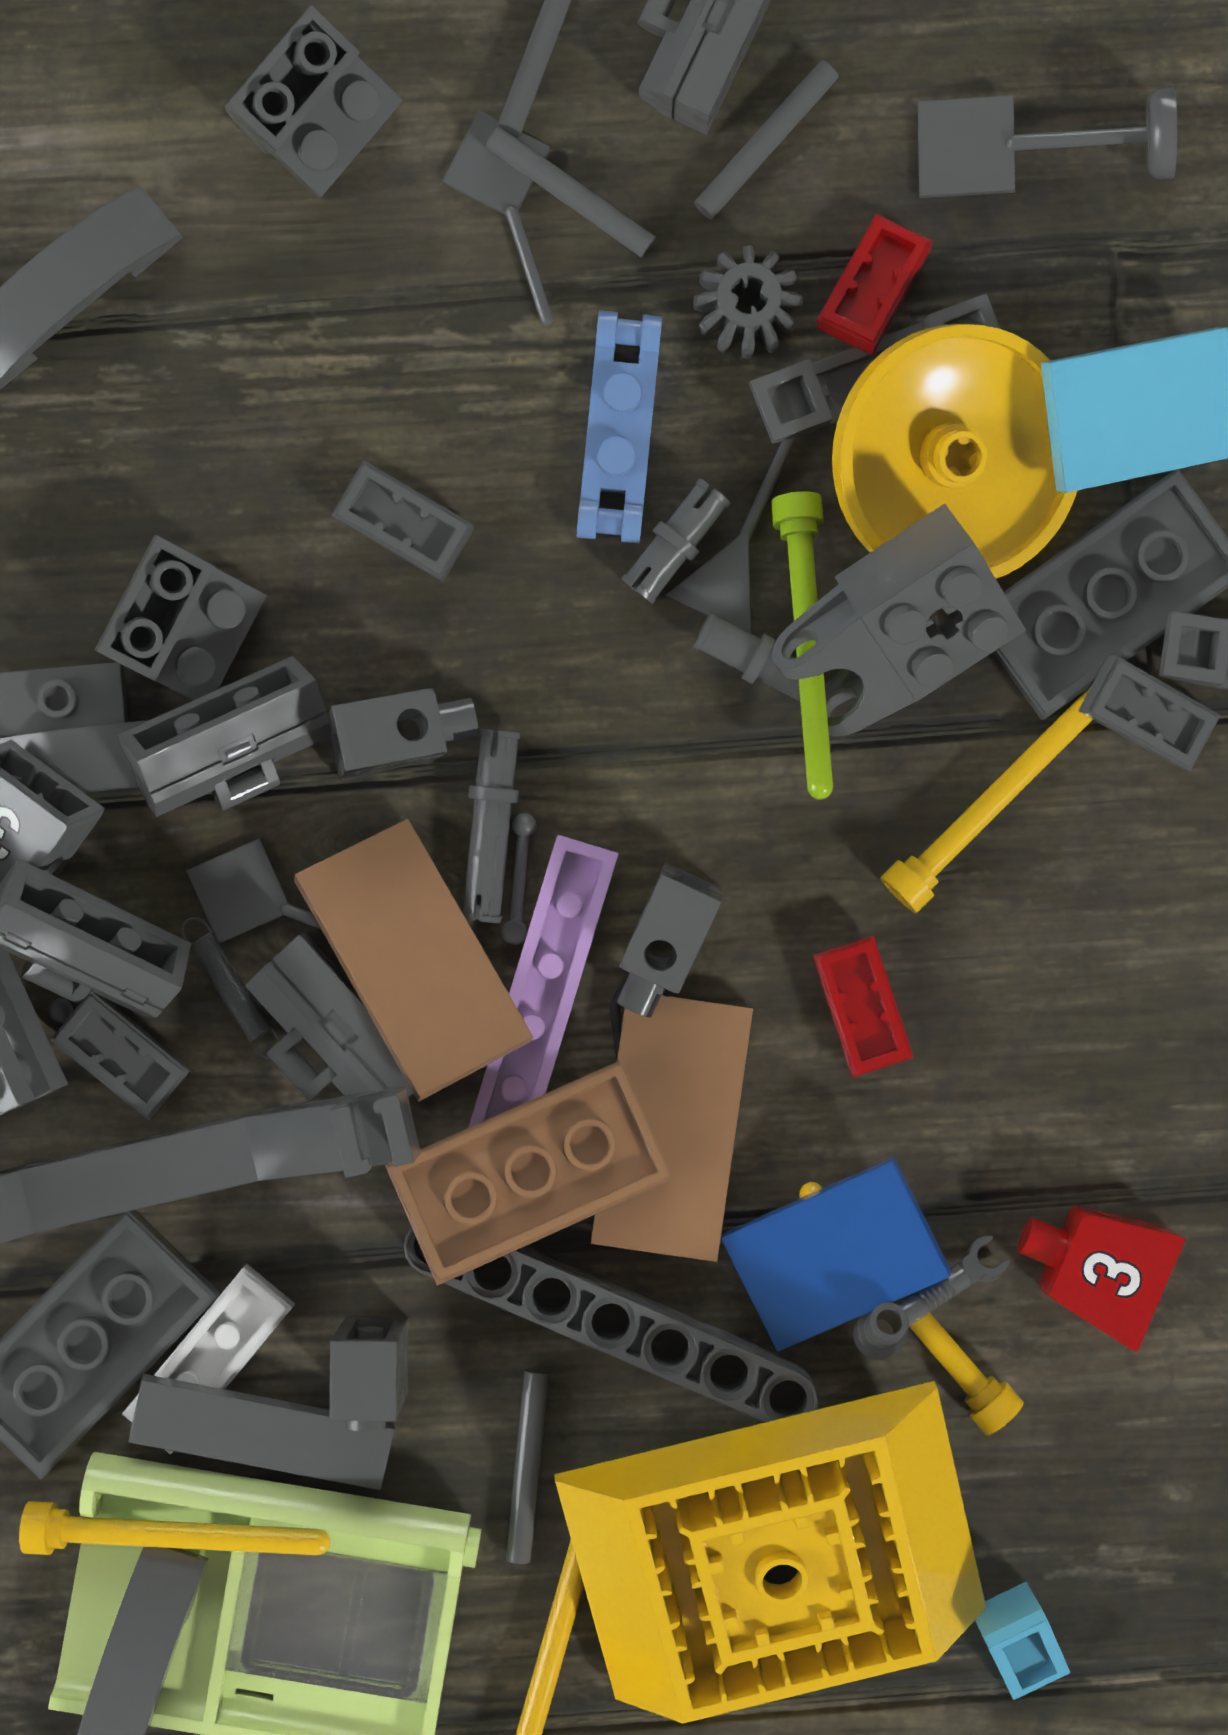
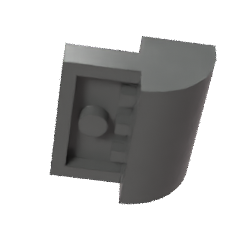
(313, 102)
(180, 620)

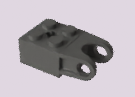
(901, 623)

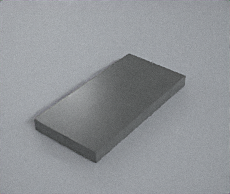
(1113, 592)
(94, 1338)

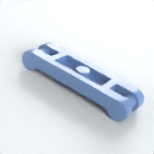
(619, 427)

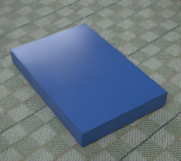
(836, 1254)

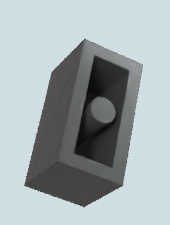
(368, 1371)

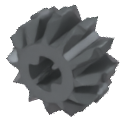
(722, 301)

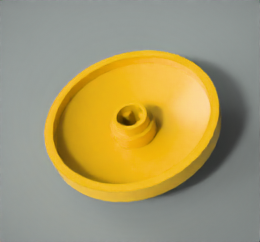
(955, 424)

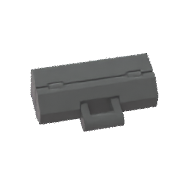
(697, 56)
(224, 735)
(86, 944)
(320, 1004)

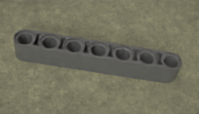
(633, 1342)

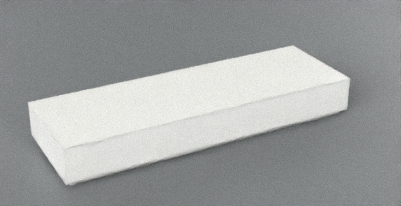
(226, 1334)

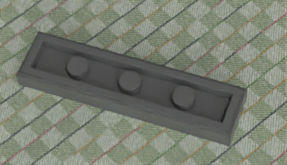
(257, 1432)

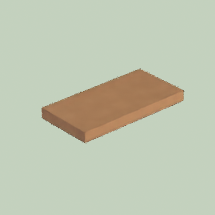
(413, 959)
(690, 1082)
(530, 1172)

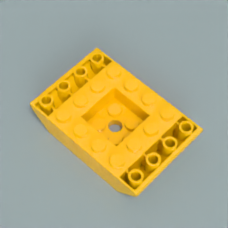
(842, 1493)

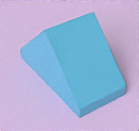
(1021, 1641)

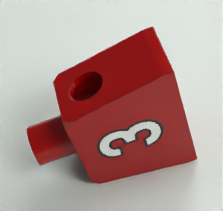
(1104, 1268)

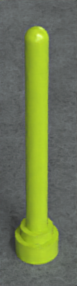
(798, 520)

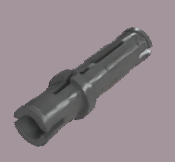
(490, 825)

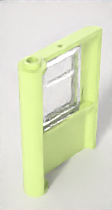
(306, 1639)

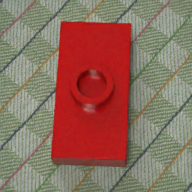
(874, 284)
(862, 1006)

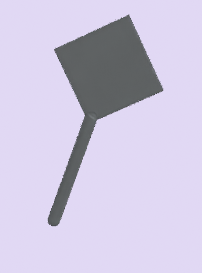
(501, 187)
(242, 892)

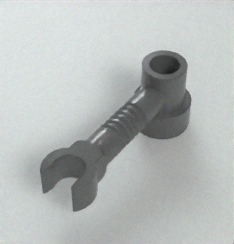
(904, 1314)

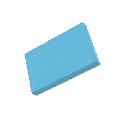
(1138, 409)

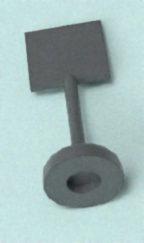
(972, 144)

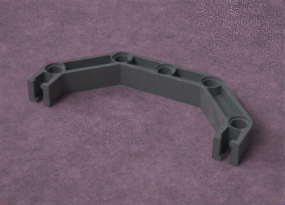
(266, 1144)

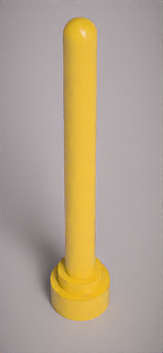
(916, 877)
(990, 1402)
(50, 1528)
(552, 1647)

